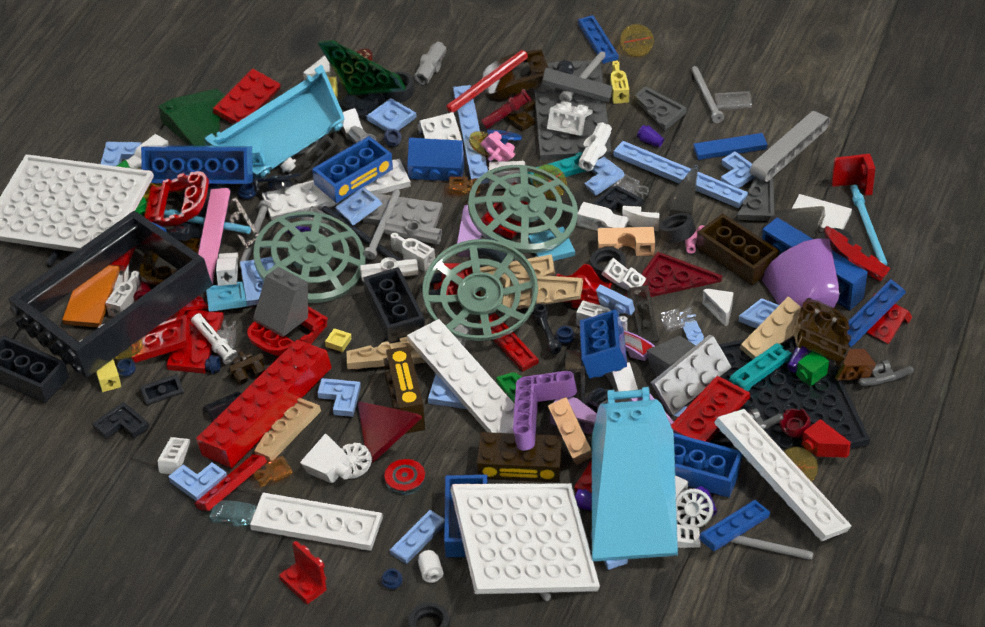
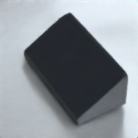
(161, 389)
(215, 408)

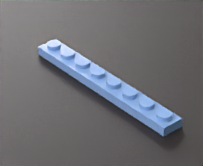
(469, 124)
(677, 172)

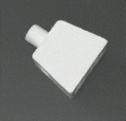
(327, 461)

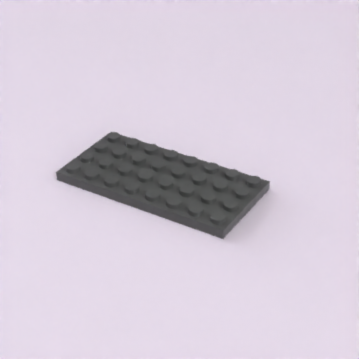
(559, 144)

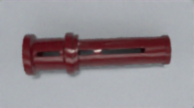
(512, 105)

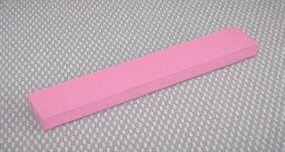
(213, 228)

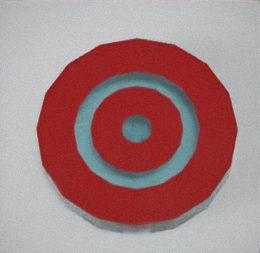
(405, 476)

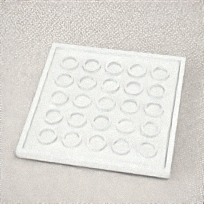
(523, 538)

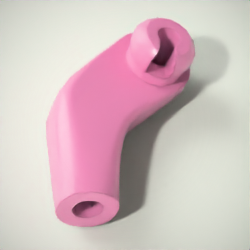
(692, 241)

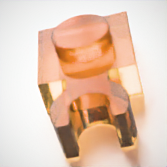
(461, 185)
(274, 470)

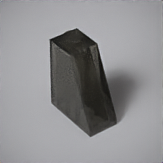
(803, 219)
(575, 364)

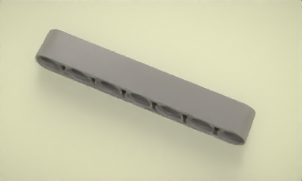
(789, 146)

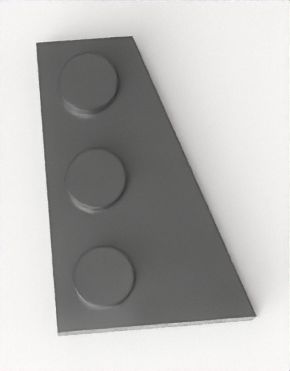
(659, 107)
(759, 202)

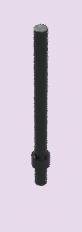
(365, 238)

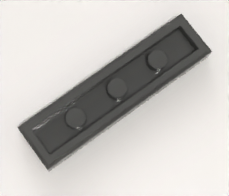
(577, 84)

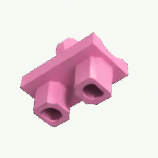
(497, 149)

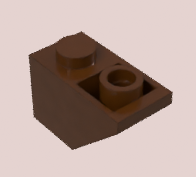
(856, 365)

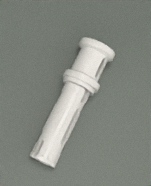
(219, 344)

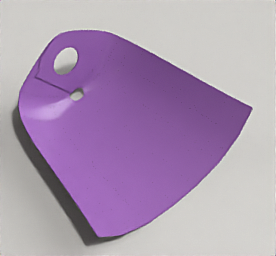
(804, 273)

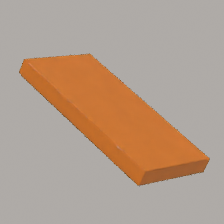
(88, 300)

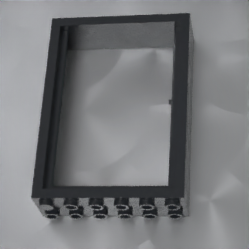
(129, 324)

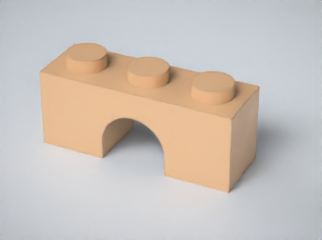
(638, 238)
(571, 430)

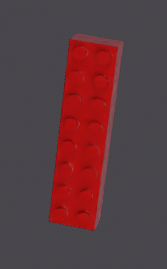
(263, 403)

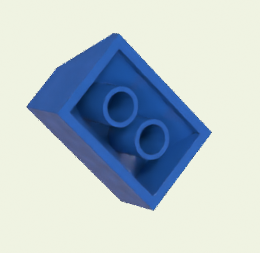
(435, 159)

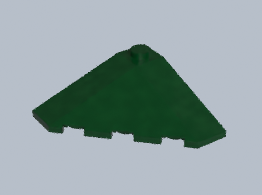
(357, 72)
(192, 116)

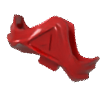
(590, 284)

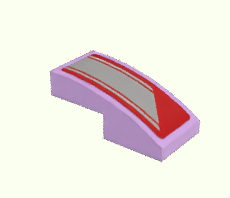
(637, 346)

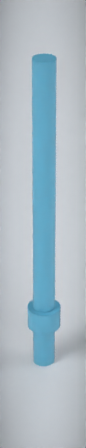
(859, 201)
(200, 220)

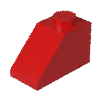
(825, 441)

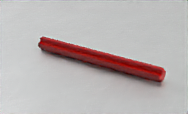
(487, 81)

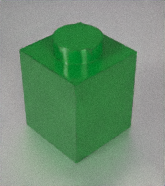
(812, 368)

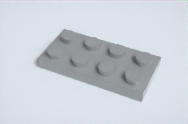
(407, 209)
(690, 374)

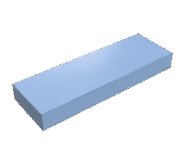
(417, 537)

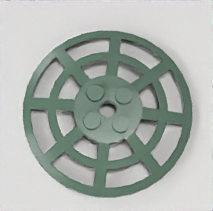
(524, 213)
(311, 261)
(480, 282)

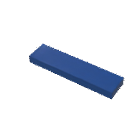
(598, 38)
(729, 145)
(874, 310)
(734, 525)

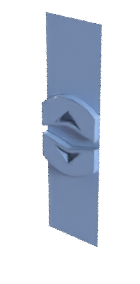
(693, 332)

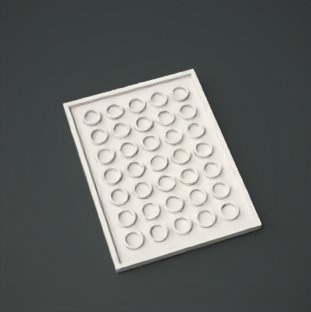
(67, 201)

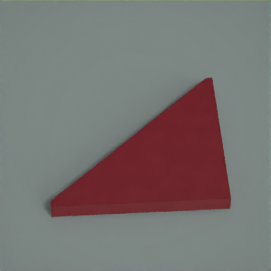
(670, 275)
(383, 426)

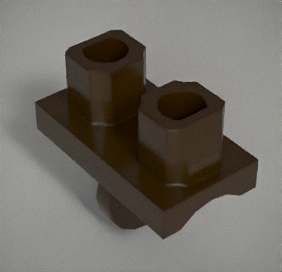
(245, 364)

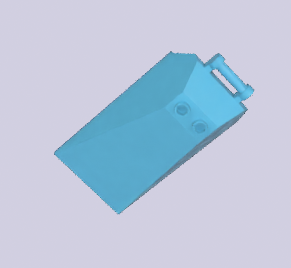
(633, 479)

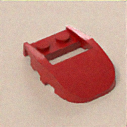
(195, 195)
(840, 245)
(276, 344)

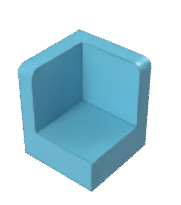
(257, 153)

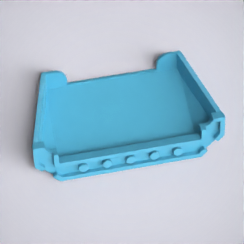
(287, 122)

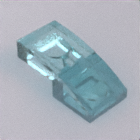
(234, 511)

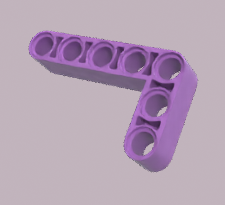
(529, 392)

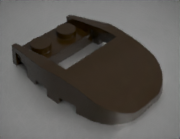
(508, 85)
(156, 275)
(822, 330)

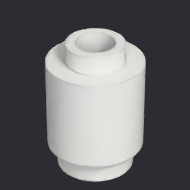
(430, 566)

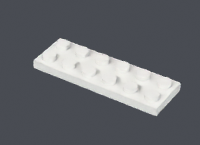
(316, 521)

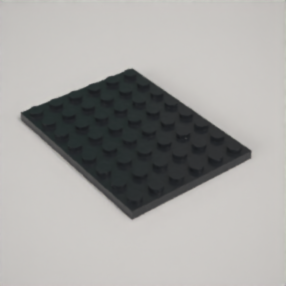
(784, 390)

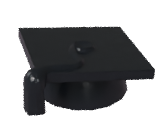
(275, 182)

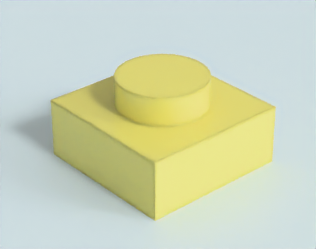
(338, 340)

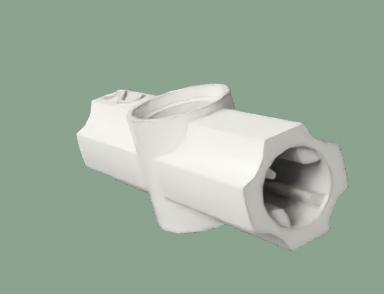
(595, 146)
(407, 267)

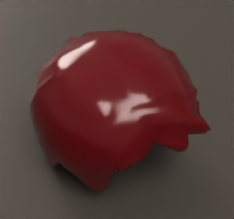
(795, 423)

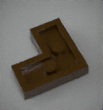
(520, 118)

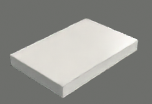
(835, 215)

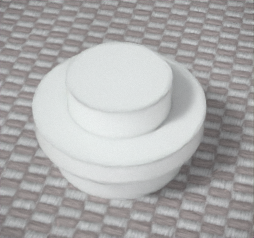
(288, 165)

